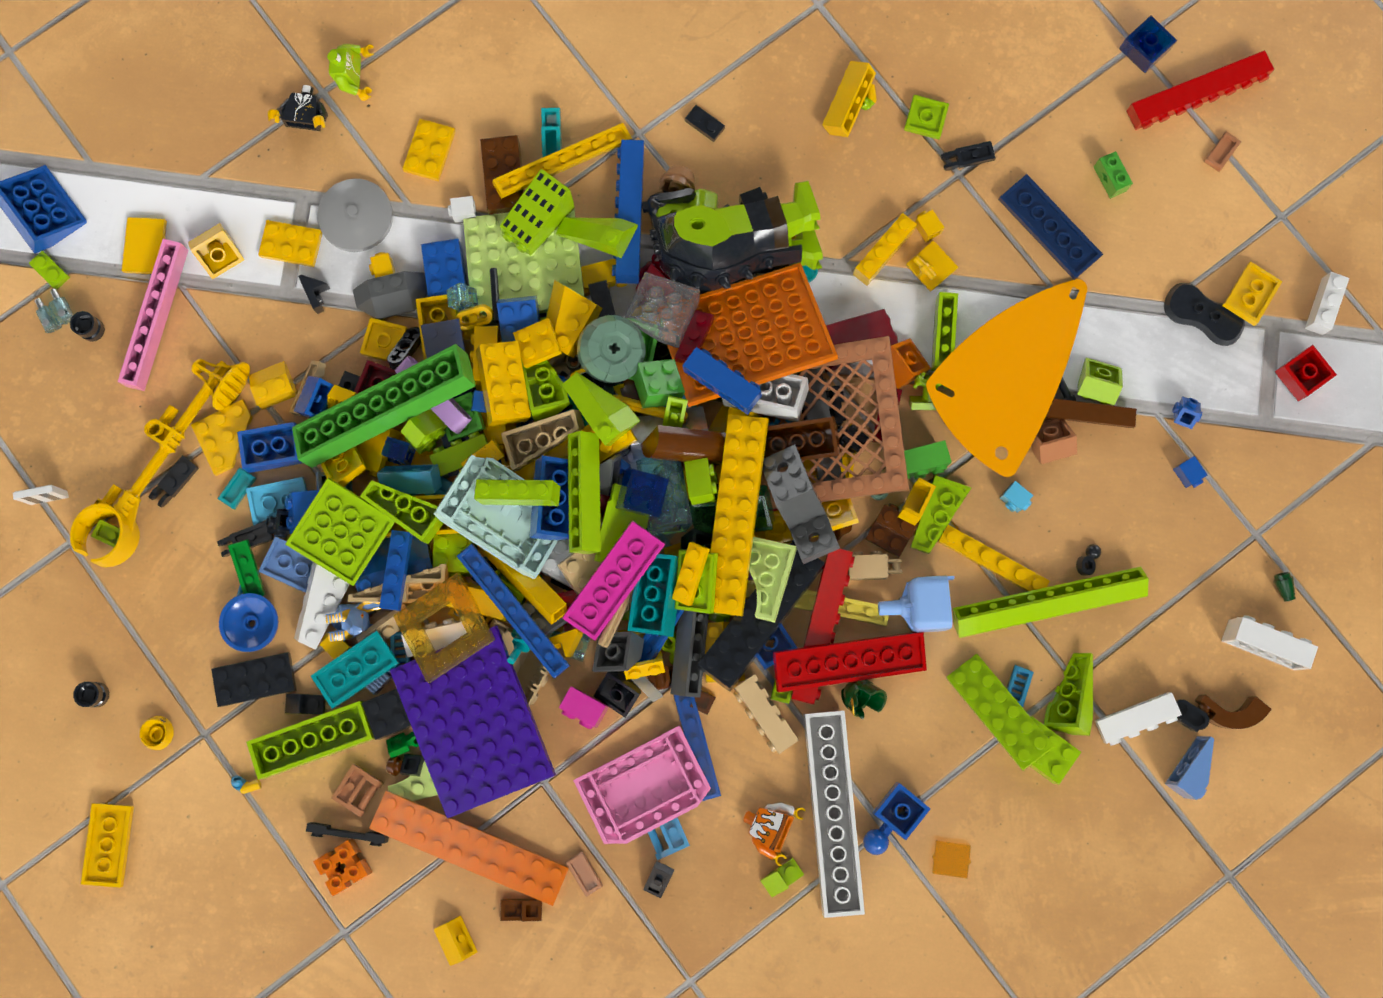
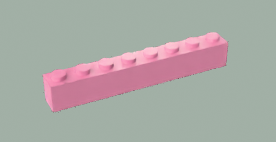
(153, 315)

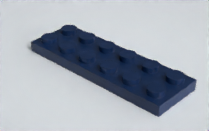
(1050, 226)

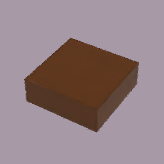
(704, 702)

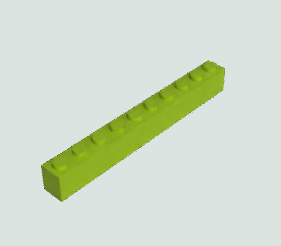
(1050, 602)

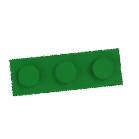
(246, 568)

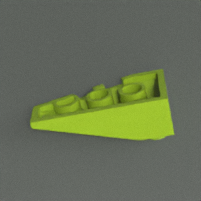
(544, 391)

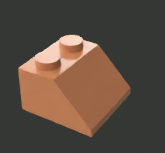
(1054, 441)

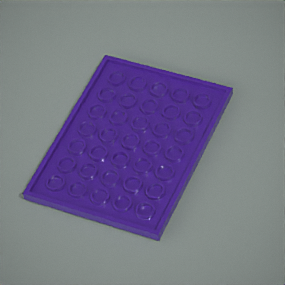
(474, 728)

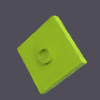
(926, 117)

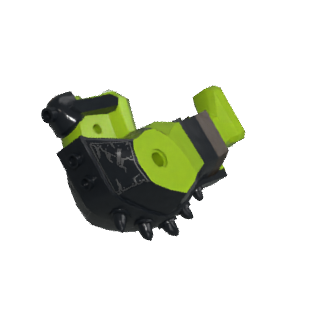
(726, 244)

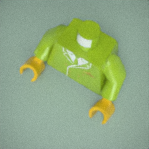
(346, 66)

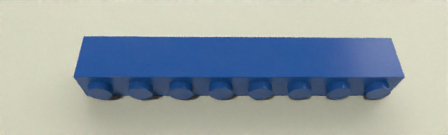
(630, 207)

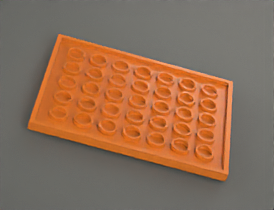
(762, 330)

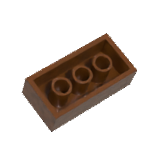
(500, 157)

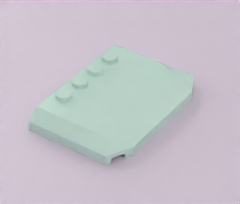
(495, 528)

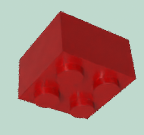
(1305, 373)

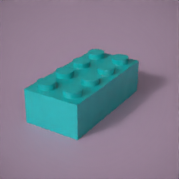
(652, 600)

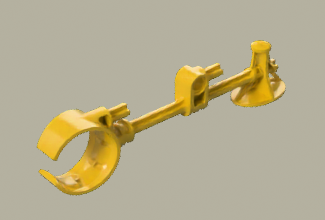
(168, 438)

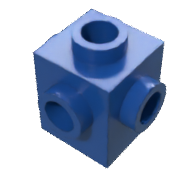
(1187, 412)

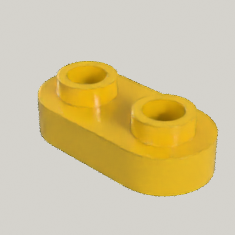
(475, 316)

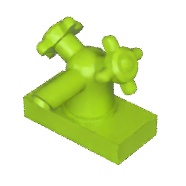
(922, 402)

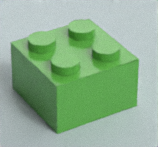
(657, 381)

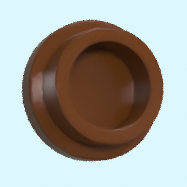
(394, 765)

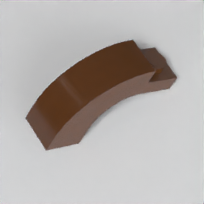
(1246, 716)

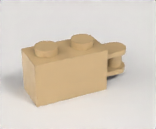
(873, 566)

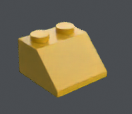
(215, 251)
(272, 385)

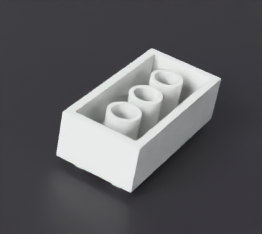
(781, 398)
(1270, 643)

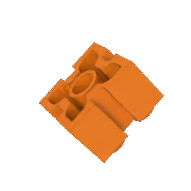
(330, 865)

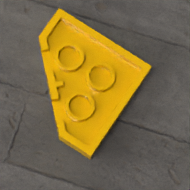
(219, 435)

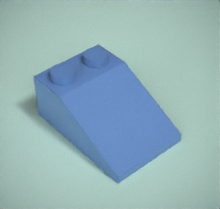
(1193, 770)

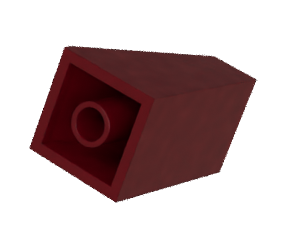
(860, 328)

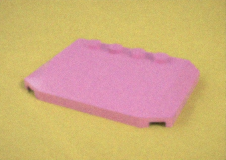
(643, 788)

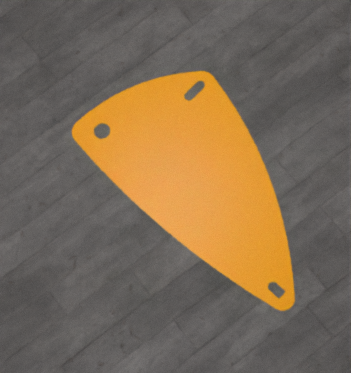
(1009, 375)

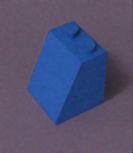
(297, 505)

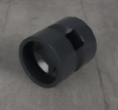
(87, 326)
(91, 694)

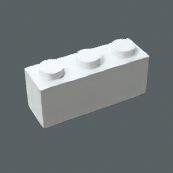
(1327, 303)

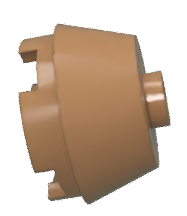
(677, 179)

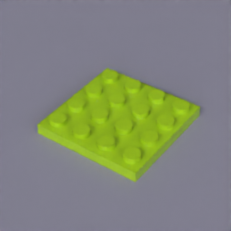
(340, 532)

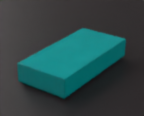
(236, 488)

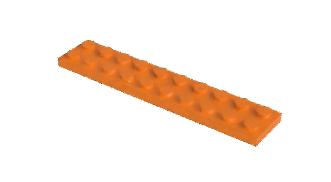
(469, 848)

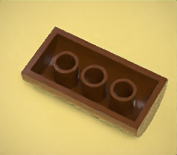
(811, 437)
(684, 444)

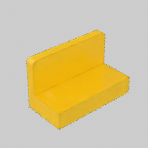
(455, 941)

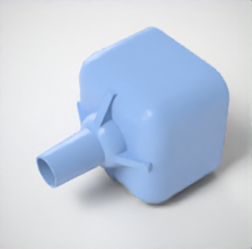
(923, 604)

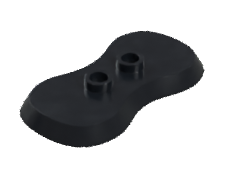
(1190, 307)

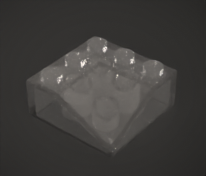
(663, 308)

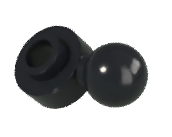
(1086, 564)

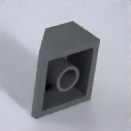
(621, 654)

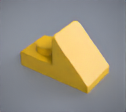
(568, 640)

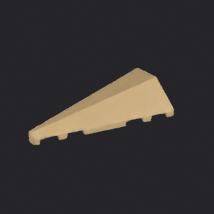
(415, 586)

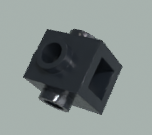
(277, 523)

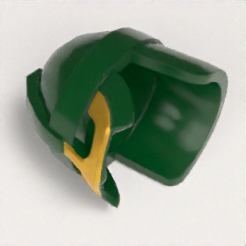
(861, 694)

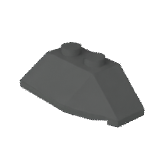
(390, 294)

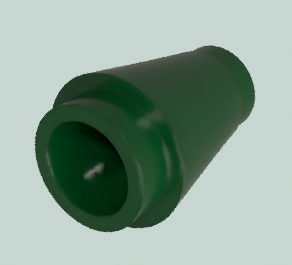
(1285, 585)

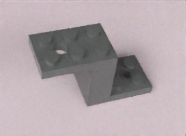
(799, 504)

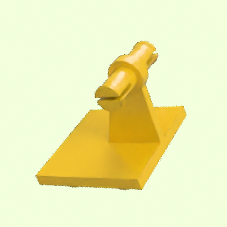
(932, 266)

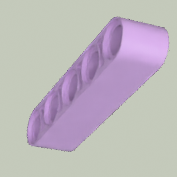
(449, 411)

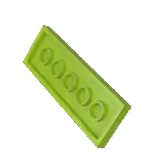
(1000, 712)

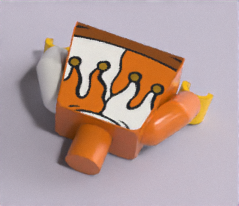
(771, 827)

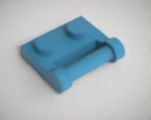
(674, 837)

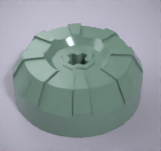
(611, 349)

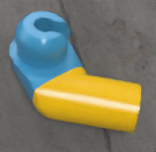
(244, 786)

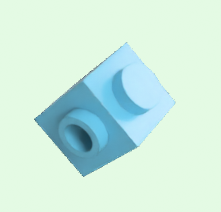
(1016, 497)

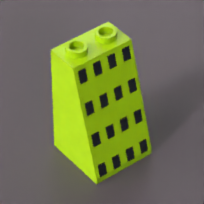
(537, 213)

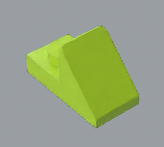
(675, 412)
(782, 877)

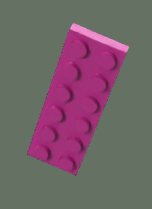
(613, 580)

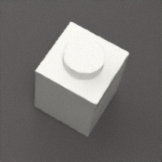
(462, 208)

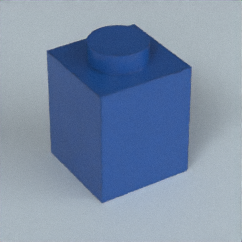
(1190, 472)

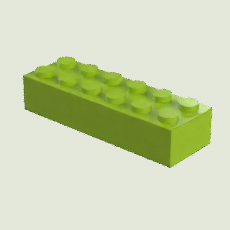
(310, 740)

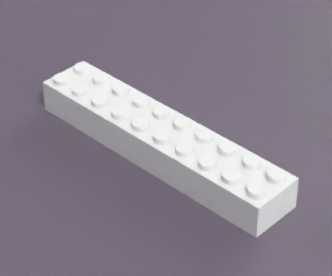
(833, 814)

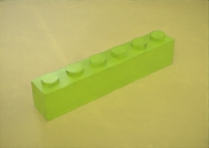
(584, 493)

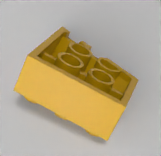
(569, 316)

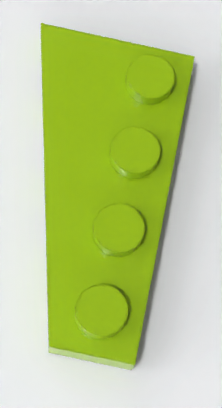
(938, 512)

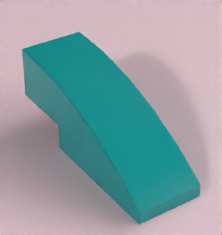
(551, 130)

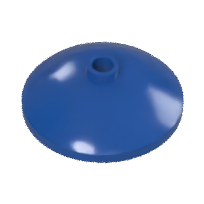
(236, 619)

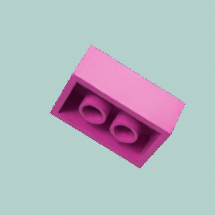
(584, 707)

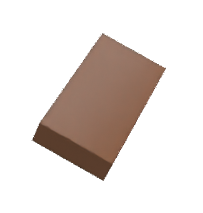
(1222, 151)
(584, 874)

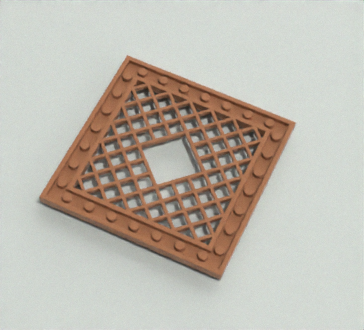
(879, 483)

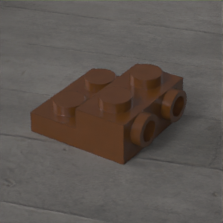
(890, 531)

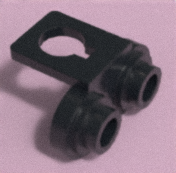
(1192, 716)

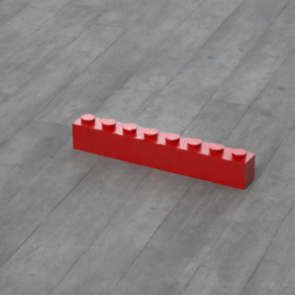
(1200, 90)
(825, 610)

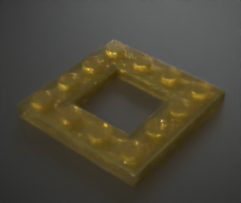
(410, 618)

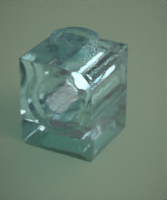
(461, 297)

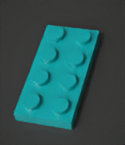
(355, 669)

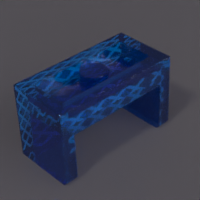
(398, 451)

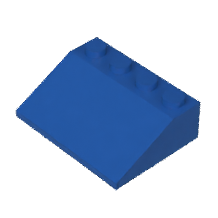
(39, 208)
(373, 574)

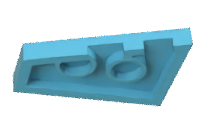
(272, 496)

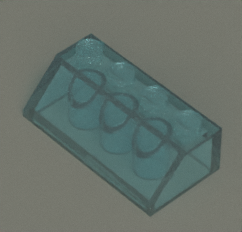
(675, 510)

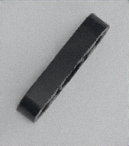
(411, 339)

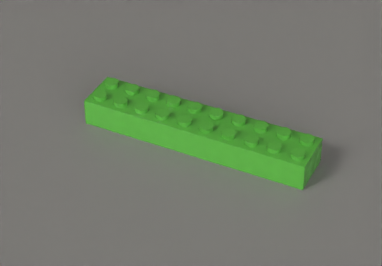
(383, 406)

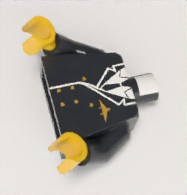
(301, 111)

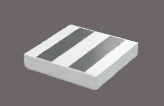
(40, 494)

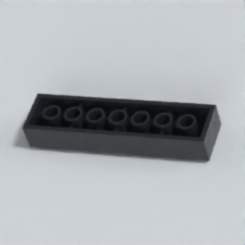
(748, 635)

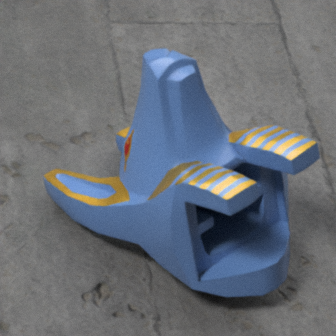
(350, 620)

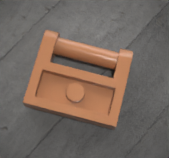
(352, 785)

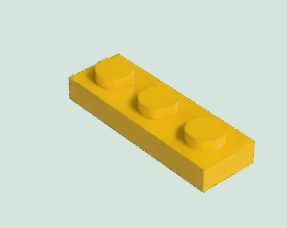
(690, 573)

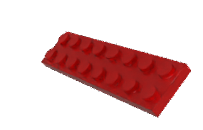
(849, 661)

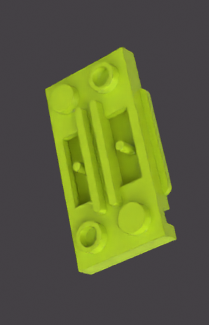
(615, 523)

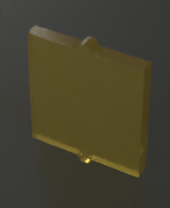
(951, 859)

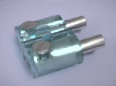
(55, 314)

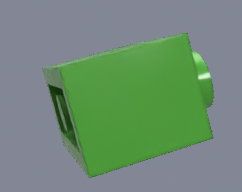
(1113, 174)

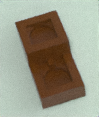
(520, 910)

